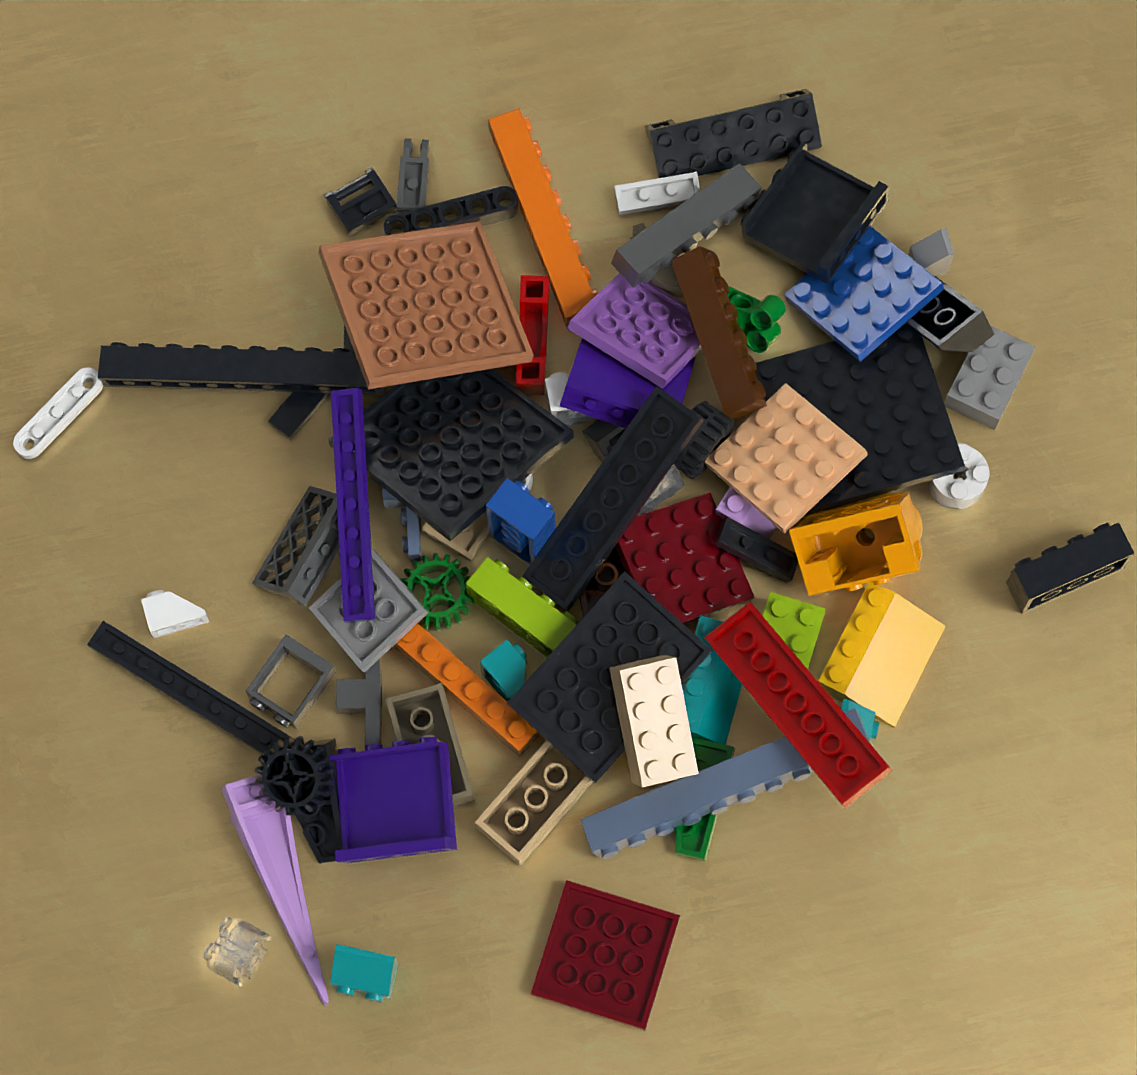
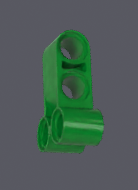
(758, 318)

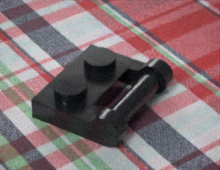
(365, 207)

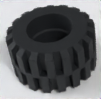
(708, 437)

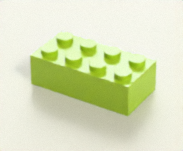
(519, 607)

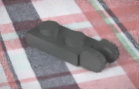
(413, 177)

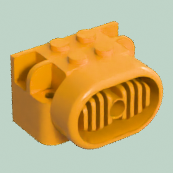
(839, 553)

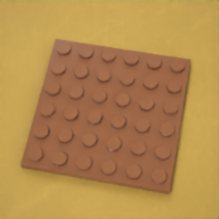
(424, 304)

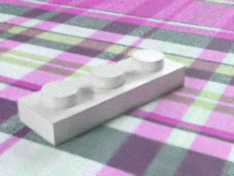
(656, 193)

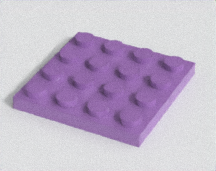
(639, 328)

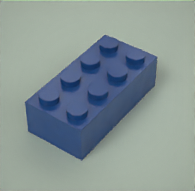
(519, 520)

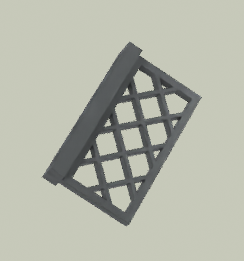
(315, 553)

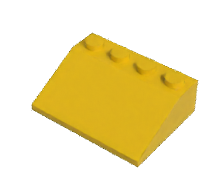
(881, 653)

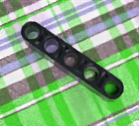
(462, 207)

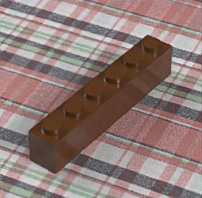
(719, 332)

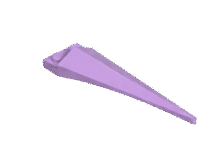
(272, 850)

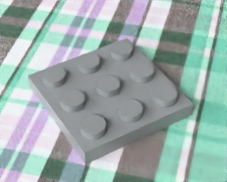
(395, 616)

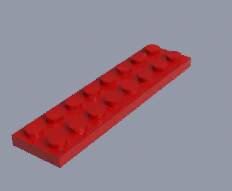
(798, 705)

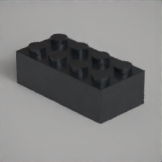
(1069, 566)

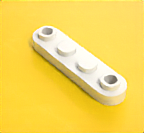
(57, 413)

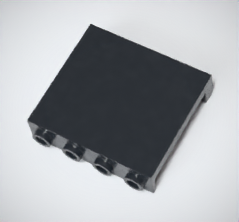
(813, 214)

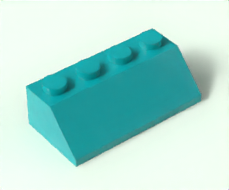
(710, 692)

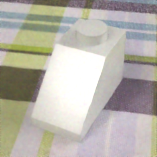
(171, 613)

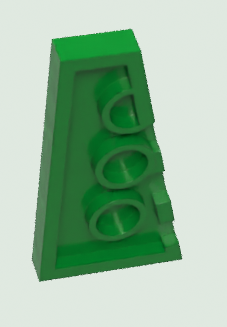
(695, 839)

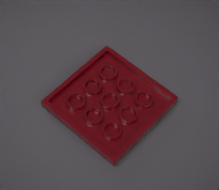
(678, 563)
(605, 955)

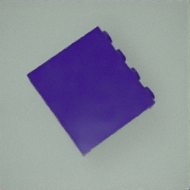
(610, 389)
(395, 800)

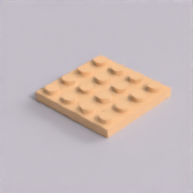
(785, 458)

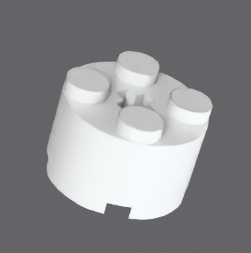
(962, 492)

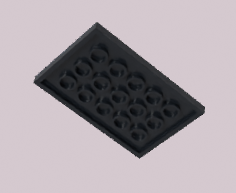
(572, 691)

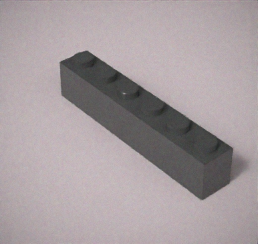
(686, 226)

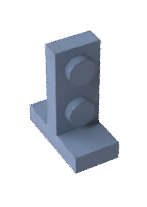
(410, 543)

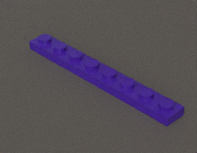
(352, 505)

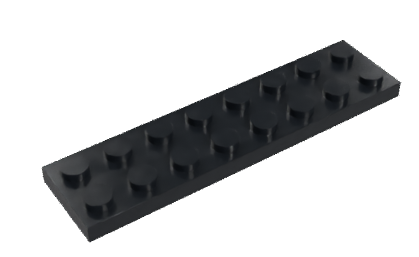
(612, 498)

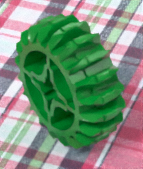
(446, 599)

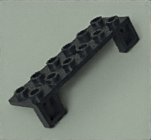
(735, 136)

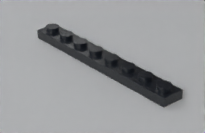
(184, 688)

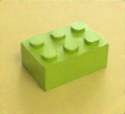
(795, 623)

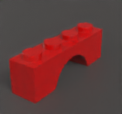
(534, 320)

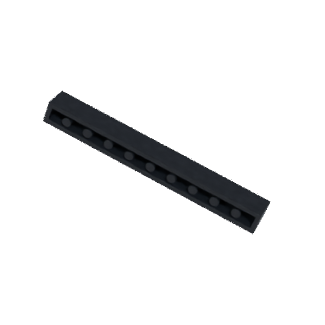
(230, 368)

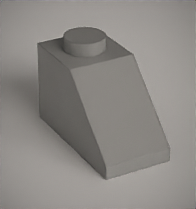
(933, 253)

